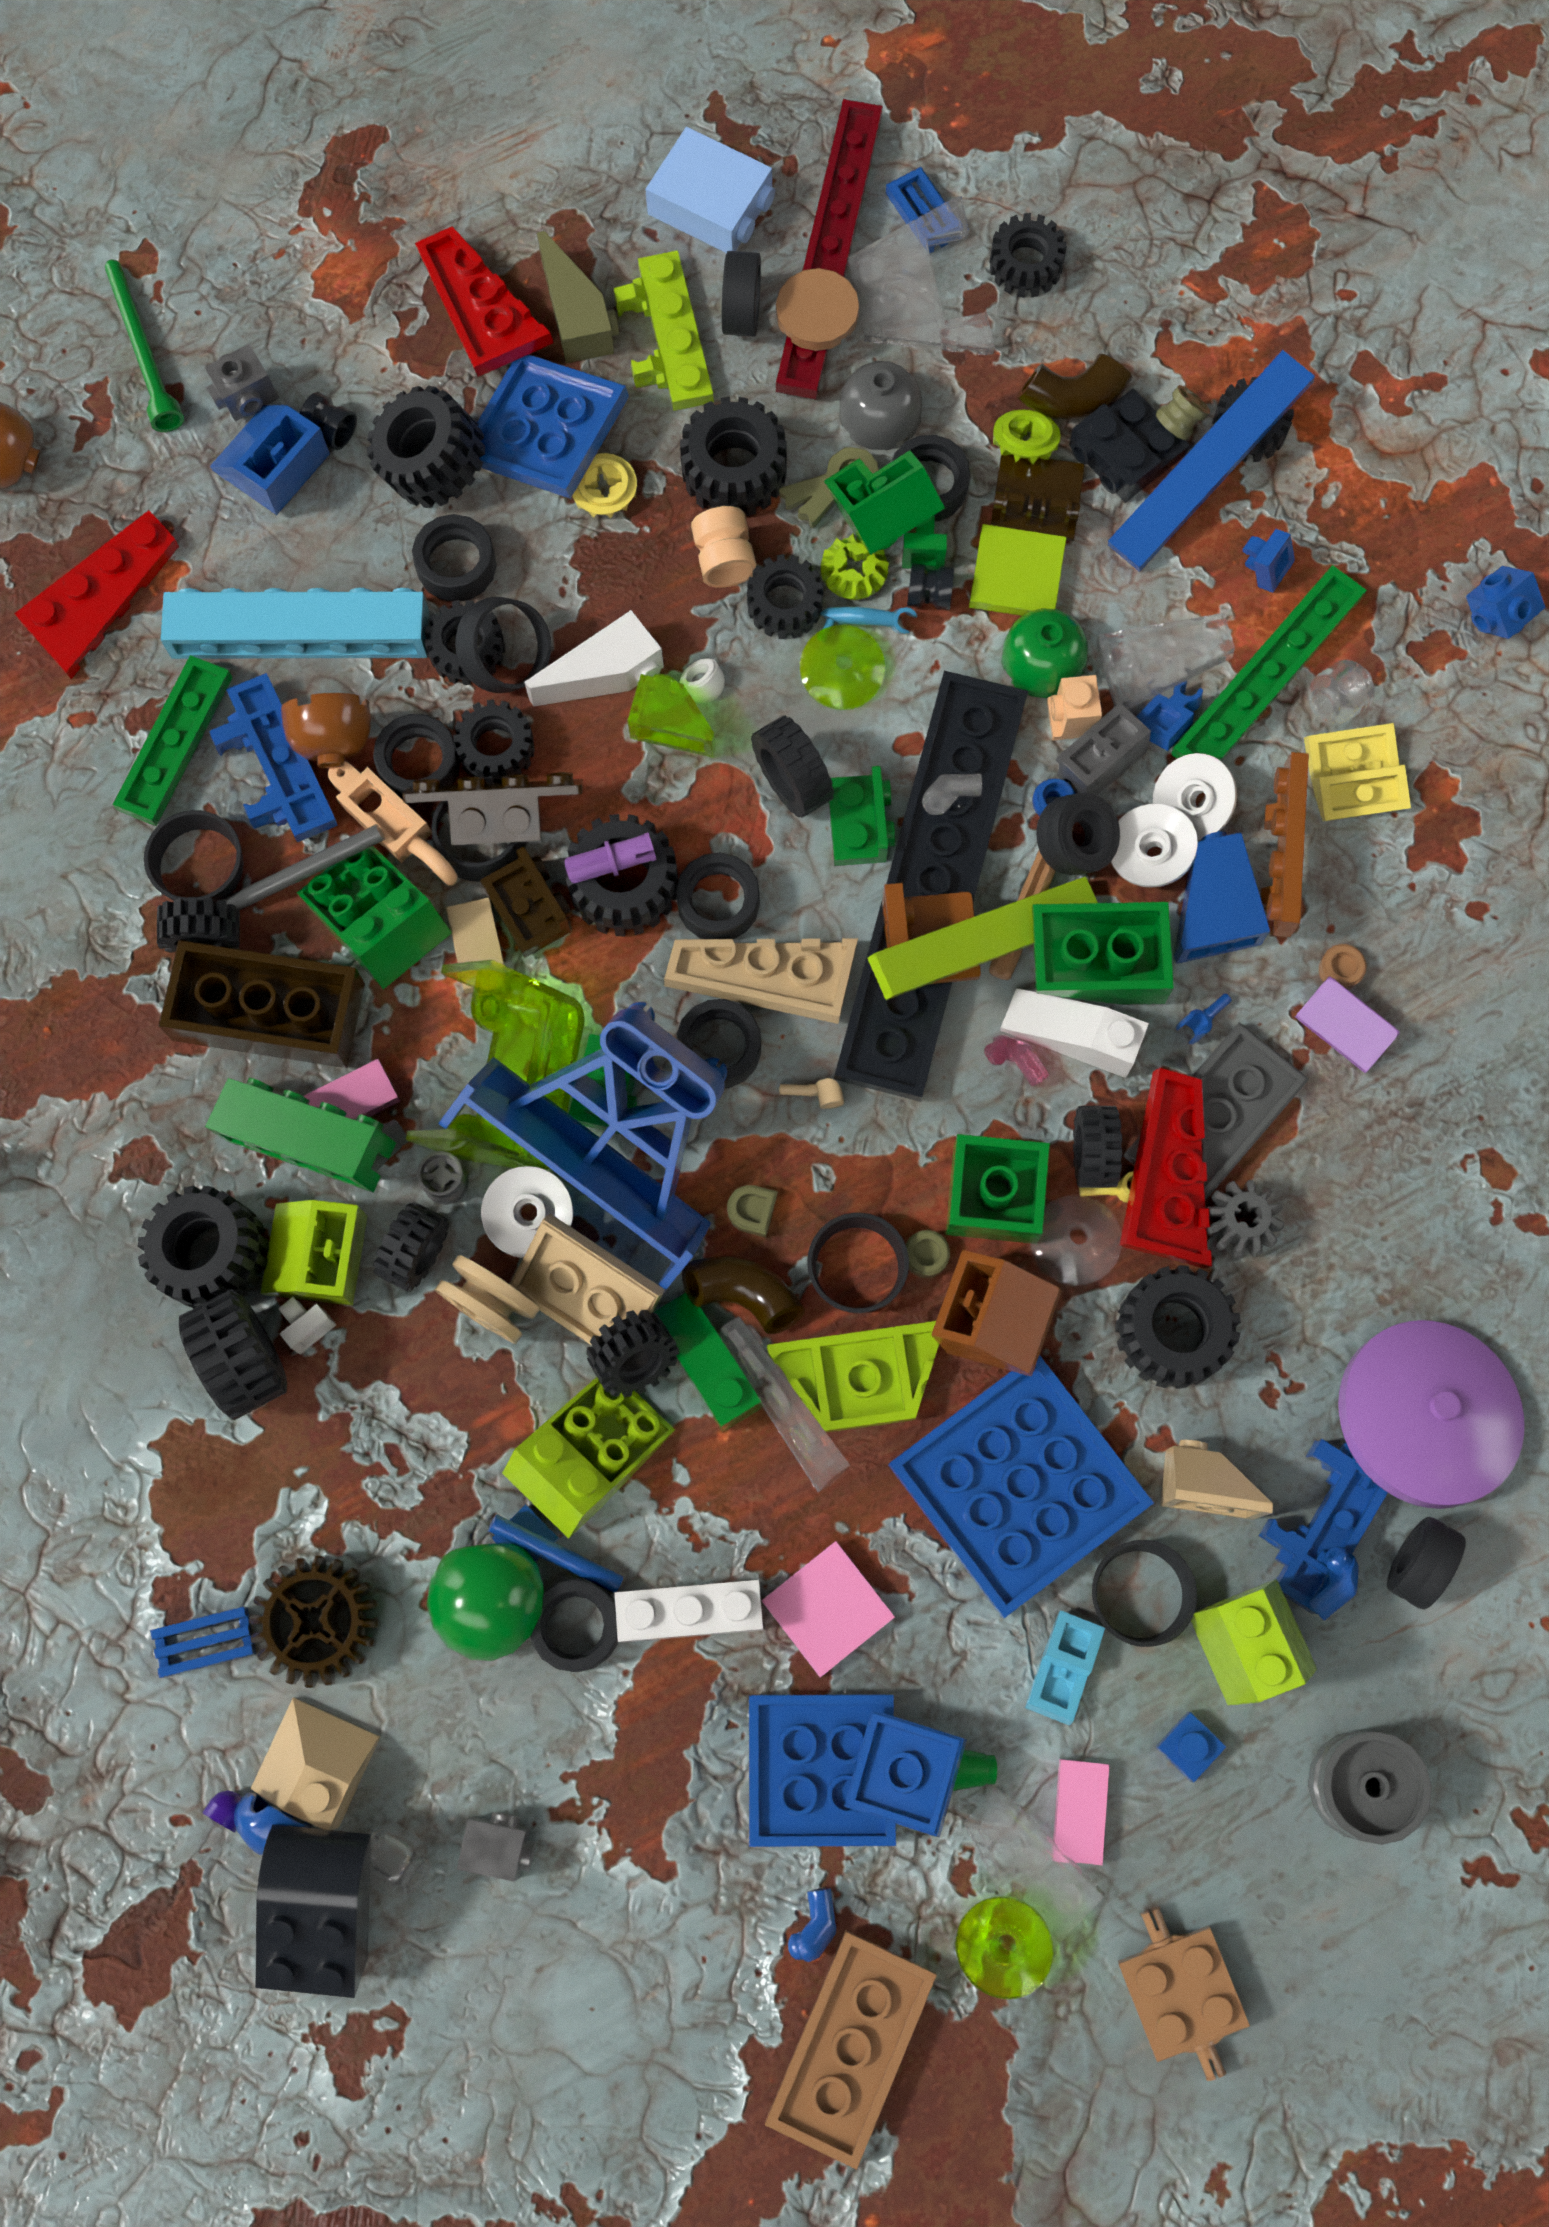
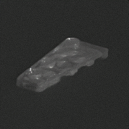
(789, 1414)

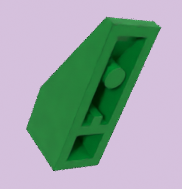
(709, 1363)

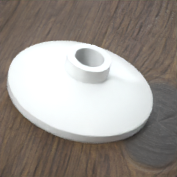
(1194, 775)
(1155, 827)
(508, 1195)

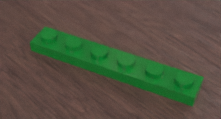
(1272, 667)

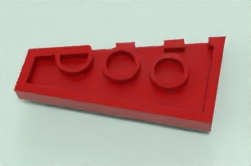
(482, 310)
(1167, 1186)

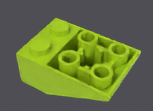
(585, 1454)

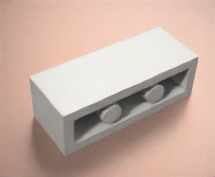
(688, 1611)

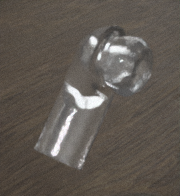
(948, 788)

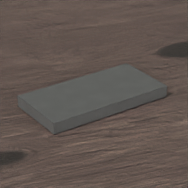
(1242, 1095)

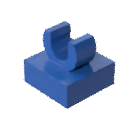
(1270, 558)

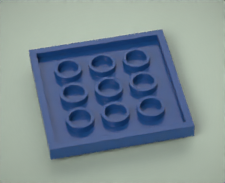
(1020, 1485)

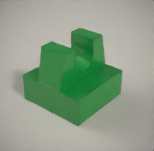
(924, 547)

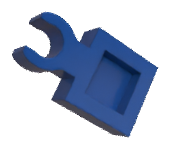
(1170, 717)

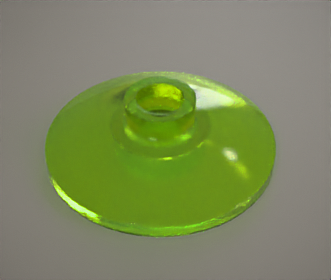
(836, 686)
(992, 1967)

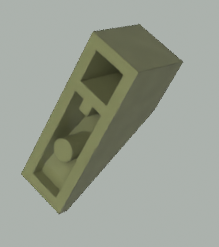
(577, 305)

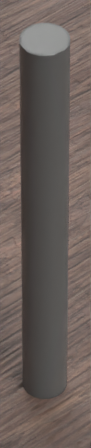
(306, 867)

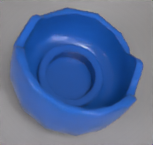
(255, 1818)

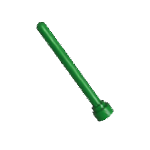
(162, 409)

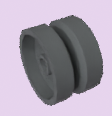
(1398, 1786)

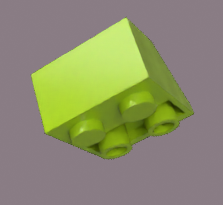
(315, 1251)

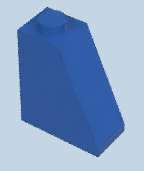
(1220, 901)

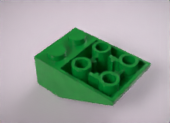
(375, 914)

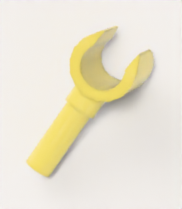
(1121, 1190)

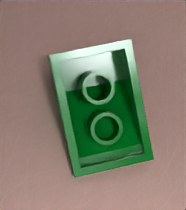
(1104, 951)

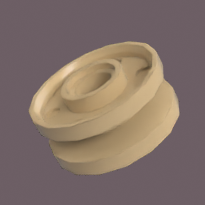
(487, 1299)

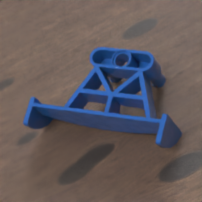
(587, 1160)

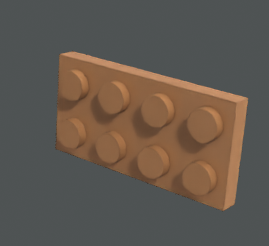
(850, 2049)

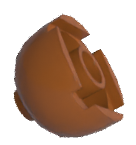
(15, 446)
(327, 728)

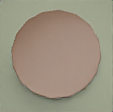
(817, 309)

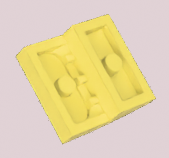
(1357, 772)

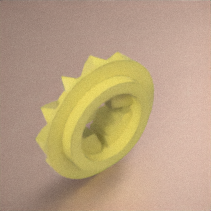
(616, 473)

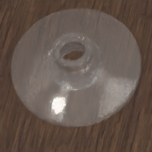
(1073, 1262)

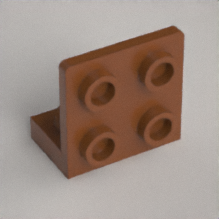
(919, 915)

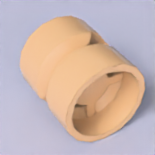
(724, 547)

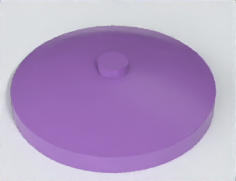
(1431, 1414)

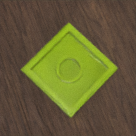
(1016, 570)

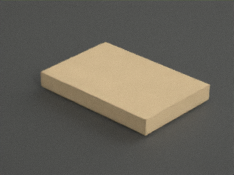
(580, 1281)

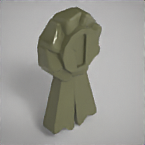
(814, 490)

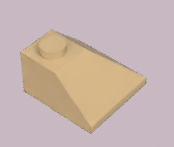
(1209, 1484)
(314, 1765)

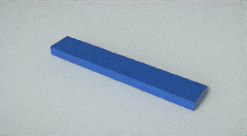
(1211, 460)

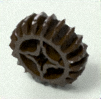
(299, 1638)

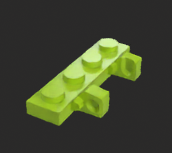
(679, 357)

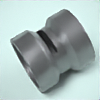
(441, 1169)

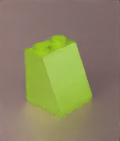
(1254, 1645)

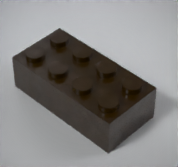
(262, 1004)

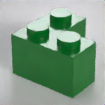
(885, 502)

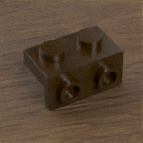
(526, 903)

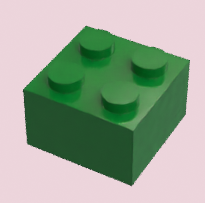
(997, 1189)

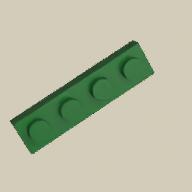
(172, 740)

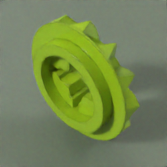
(1015, 424)
(850, 583)

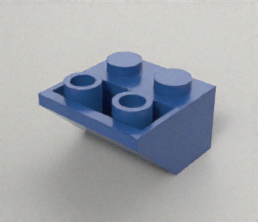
(273, 456)

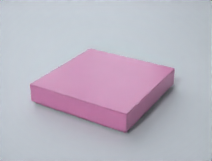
(828, 1609)

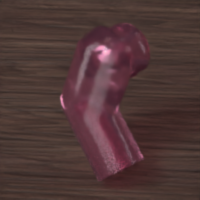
(1018, 1052)

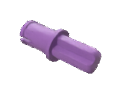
(610, 858)

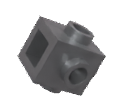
(240, 383)

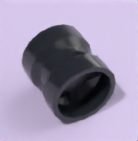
(335, 422)
(930, 586)

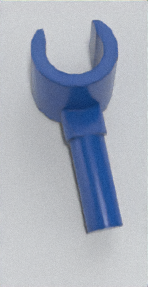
(1201, 1021)

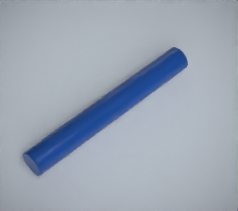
(555, 1553)

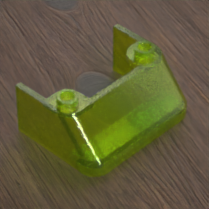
(532, 1035)

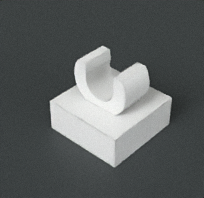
(305, 1325)

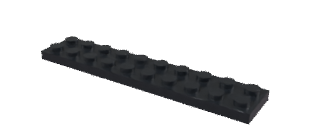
(969, 733)

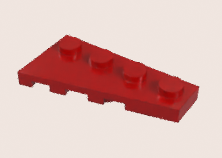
(86, 600)

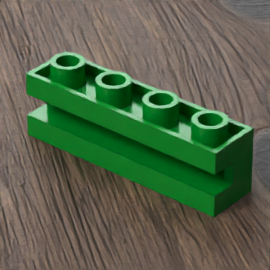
(300, 1133)

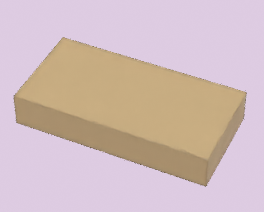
(474, 933)

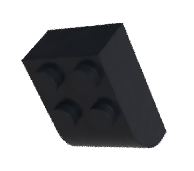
(313, 1911)

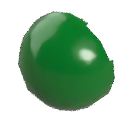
(485, 1600)

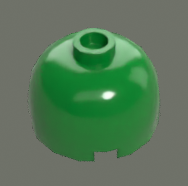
(1043, 650)

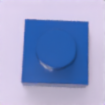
(1190, 1747)

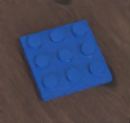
(548, 423)
(803, 1768)

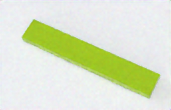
(968, 942)

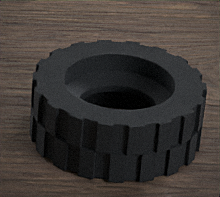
(792, 766)

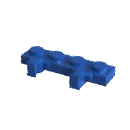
(293, 788)
(1337, 1523)

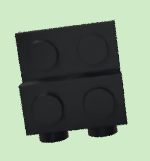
(1126, 445)

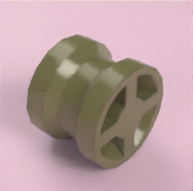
(1182, 412)

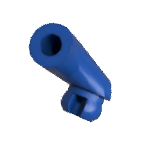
(1342, 1582)
(820, 1929)

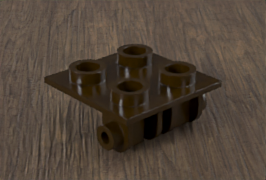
(1038, 496)

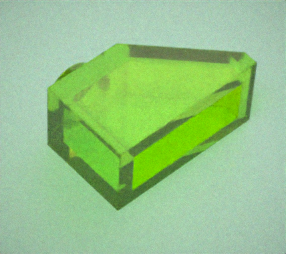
(669, 717)

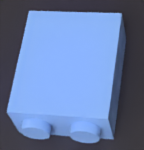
(710, 191)

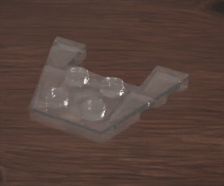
(900, 290)

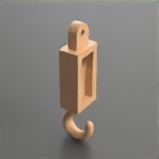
(401, 826)

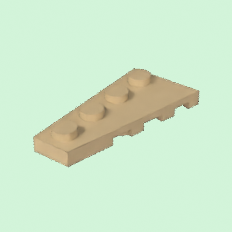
(783, 977)

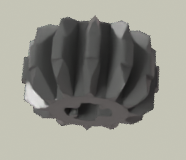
(1248, 1204)

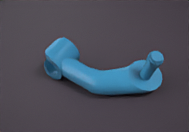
(866, 616)

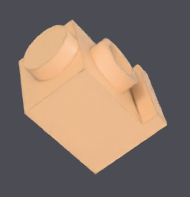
(1074, 707)

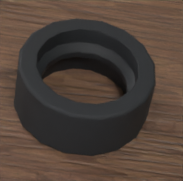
(741, 293)
(950, 455)
(446, 529)
(407, 728)
(713, 865)
(732, 1012)
(604, 1647)

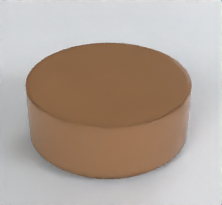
(1344, 965)

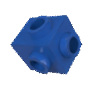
(1505, 602)

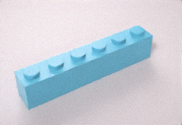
(294, 624)

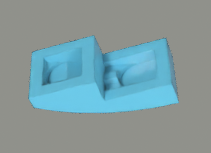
(1065, 1668)

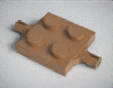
(1183, 1993)

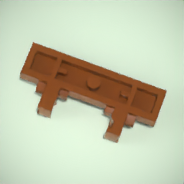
(1287, 822)

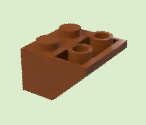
(995, 1313)

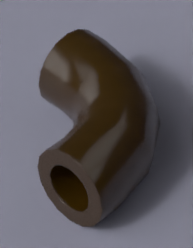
(1077, 395)
(744, 1284)

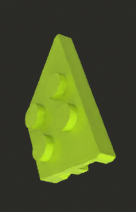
(860, 1375)

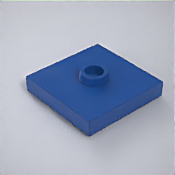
(905, 1773)

